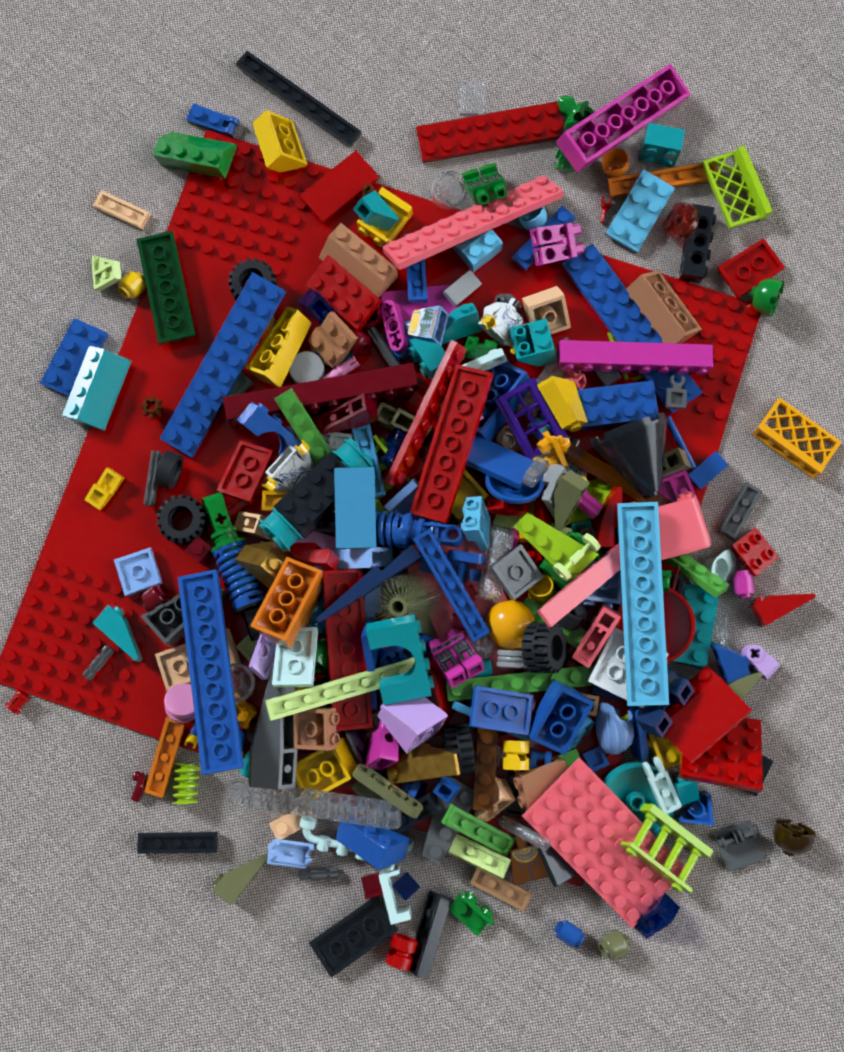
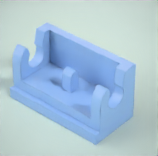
(289, 853)

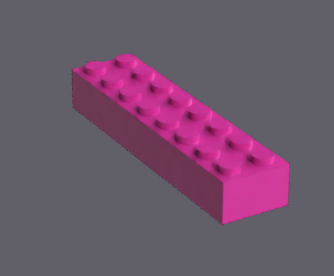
(623, 118)

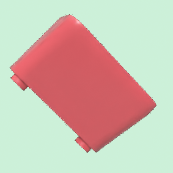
(682, 527)

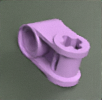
(761, 662)

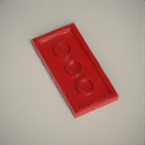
(339, 187)

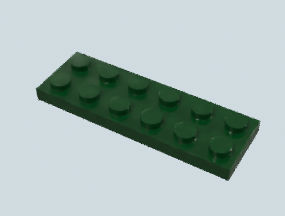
(166, 287)

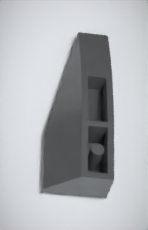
(272, 747)

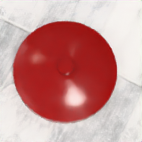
(678, 623)

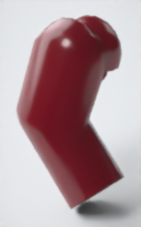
(139, 789)

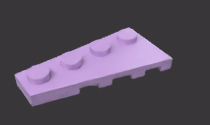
(263, 657)

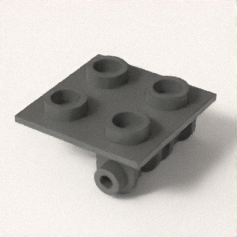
(739, 846)

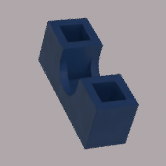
(654, 717)

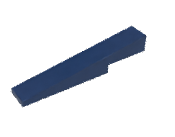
(371, 582)

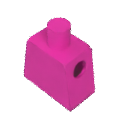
(382, 749)

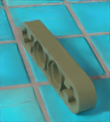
(387, 790)

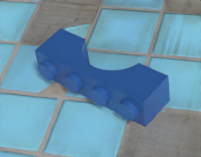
(258, 422)

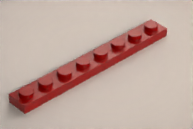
(425, 415)

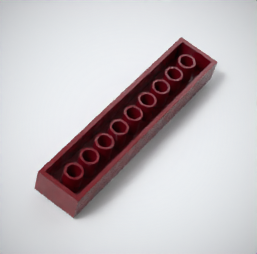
(328, 393)

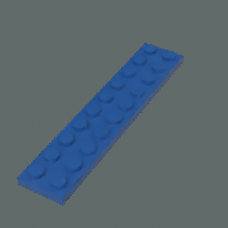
(620, 313)
(222, 364)
(210, 673)

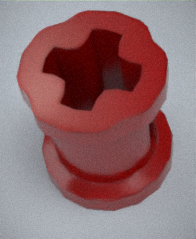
(17, 701)

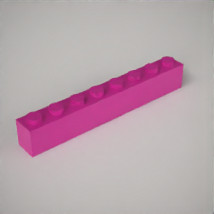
(634, 357)

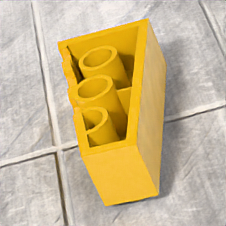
(279, 348)

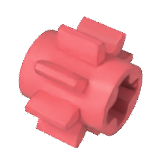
(577, 376)

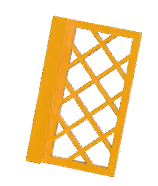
(791, 451)

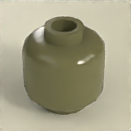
(614, 945)

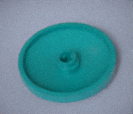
(633, 789)

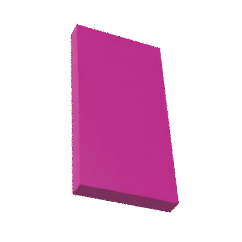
(434, 295)

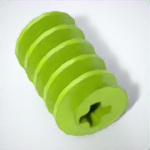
(186, 784)

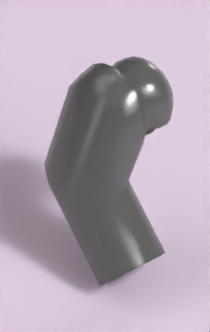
(505, 298)

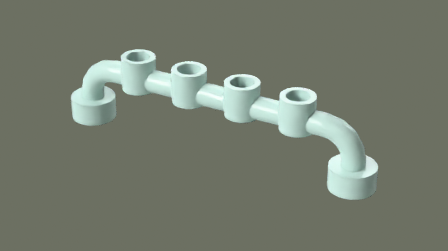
(324, 842)

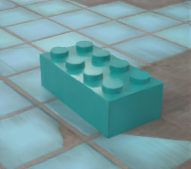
(704, 610)

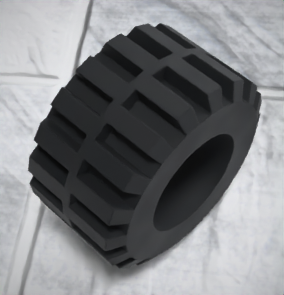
(243, 272)
(169, 512)
(543, 648)
(459, 740)

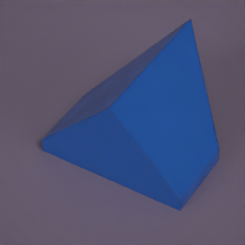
(698, 811)

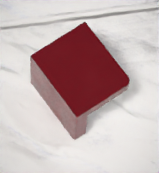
(371, 885)

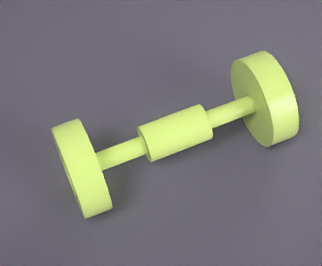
(590, 543)

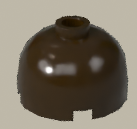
(793, 838)

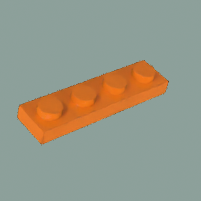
(164, 758)

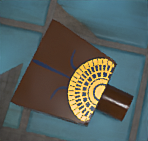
(526, 863)

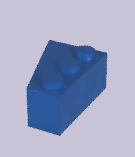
(373, 844)

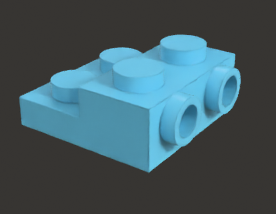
(476, 522)

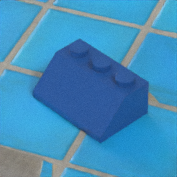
(559, 717)

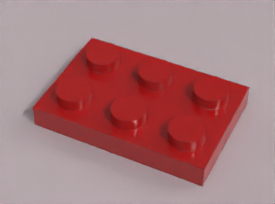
(750, 268)
(246, 472)

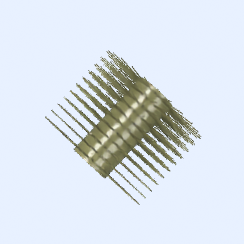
(408, 601)

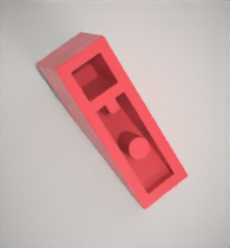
(596, 635)

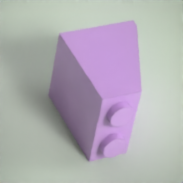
(412, 721)

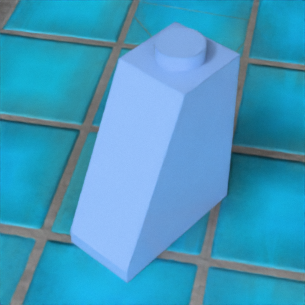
(364, 557)

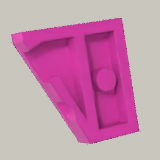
(676, 484)

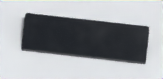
(429, 933)

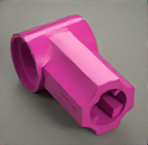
(589, 505)

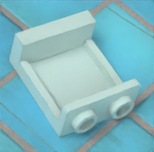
(395, 914)

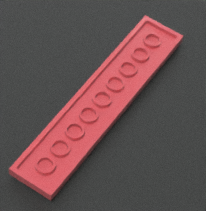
(472, 222)

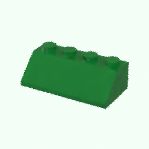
(194, 154)

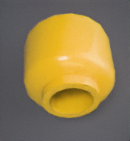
(131, 285)

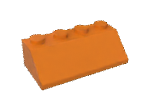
(288, 602)

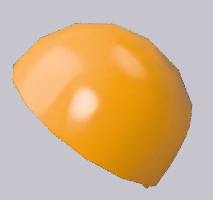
(507, 624)

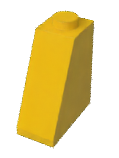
(564, 402)

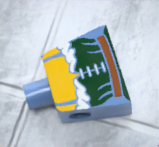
(427, 324)

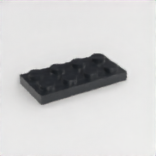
(353, 936)

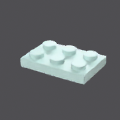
(296, 665)

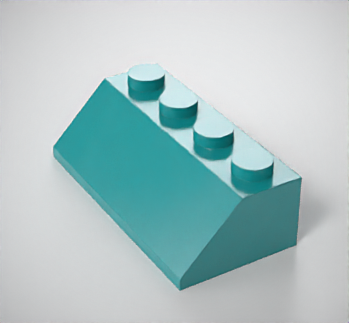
(96, 388)

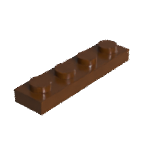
(485, 770)

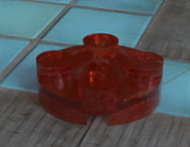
(672, 223)

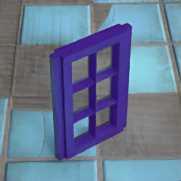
(514, 424)

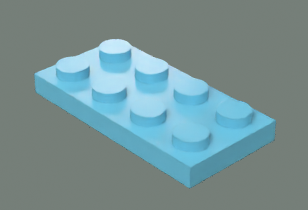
(640, 211)

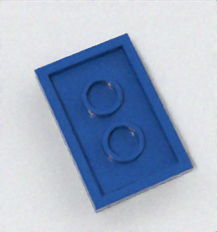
(501, 710)

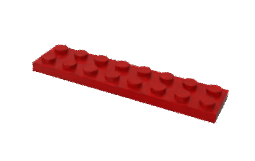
(490, 132)
(451, 443)
(345, 647)

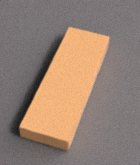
(121, 210)

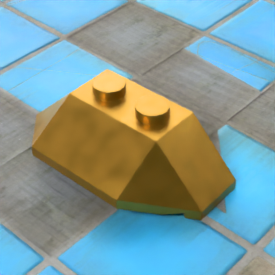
(262, 561)

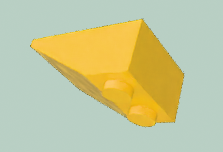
(326, 768)

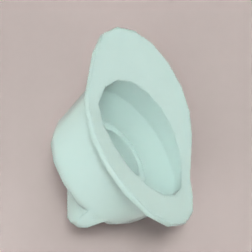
(722, 565)

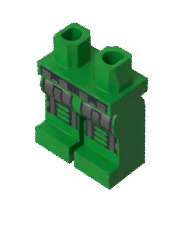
(484, 188)

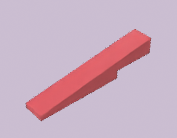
(581, 587)

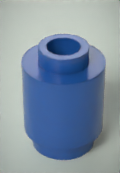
(569, 933)

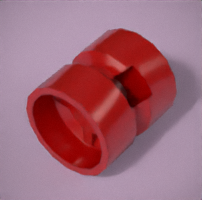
(401, 951)

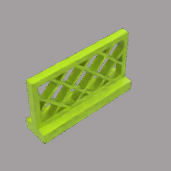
(751, 182)

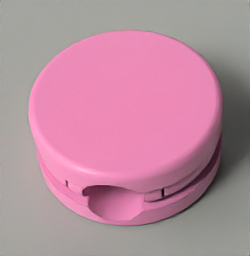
(179, 703)

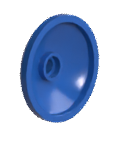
(513, 495)

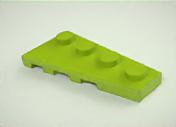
(554, 544)

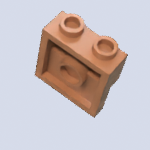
(332, 340)
(316, 729)

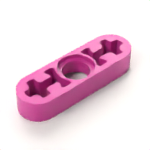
(400, 332)

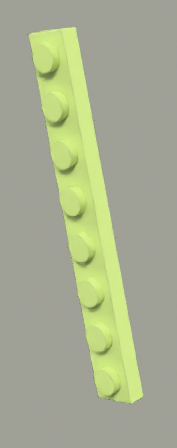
(333, 690)

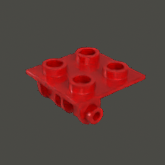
(755, 552)

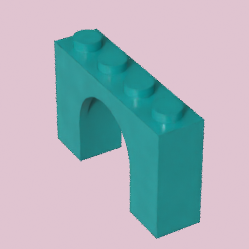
(405, 633)

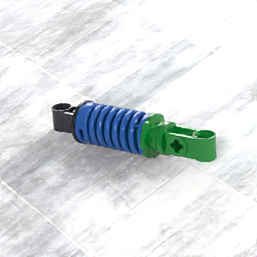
(239, 582)

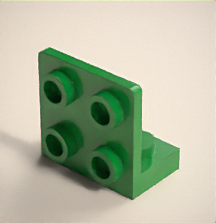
(470, 912)

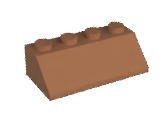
(359, 260)
(663, 308)

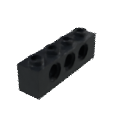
(688, 270)

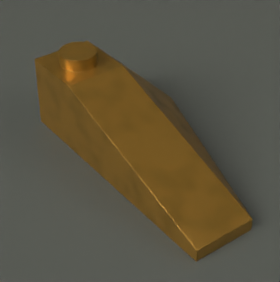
(422, 764)

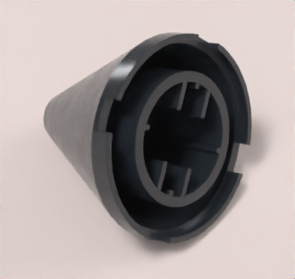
(636, 452)

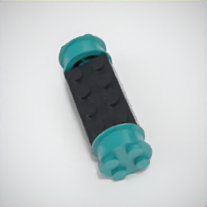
(311, 497)

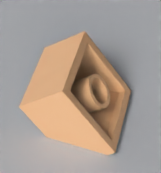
(549, 305)

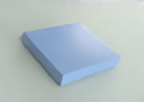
(138, 571)

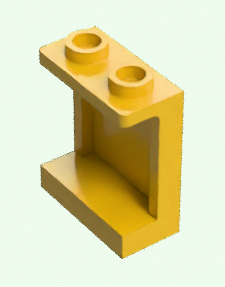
(383, 237)

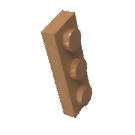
(501, 889)

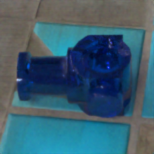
(393, 445)

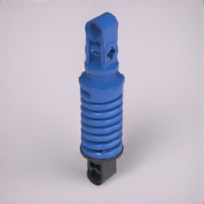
(400, 530)

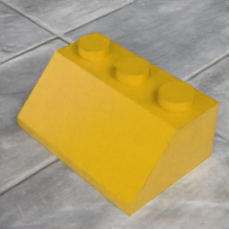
(279, 142)

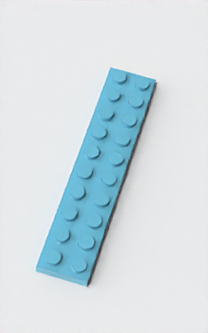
(642, 604)

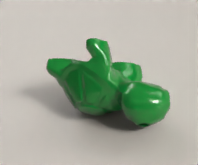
(575, 112)
(477, 350)

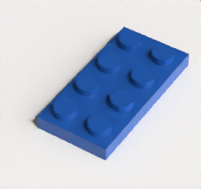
(70, 355)

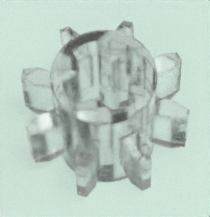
(483, 647)

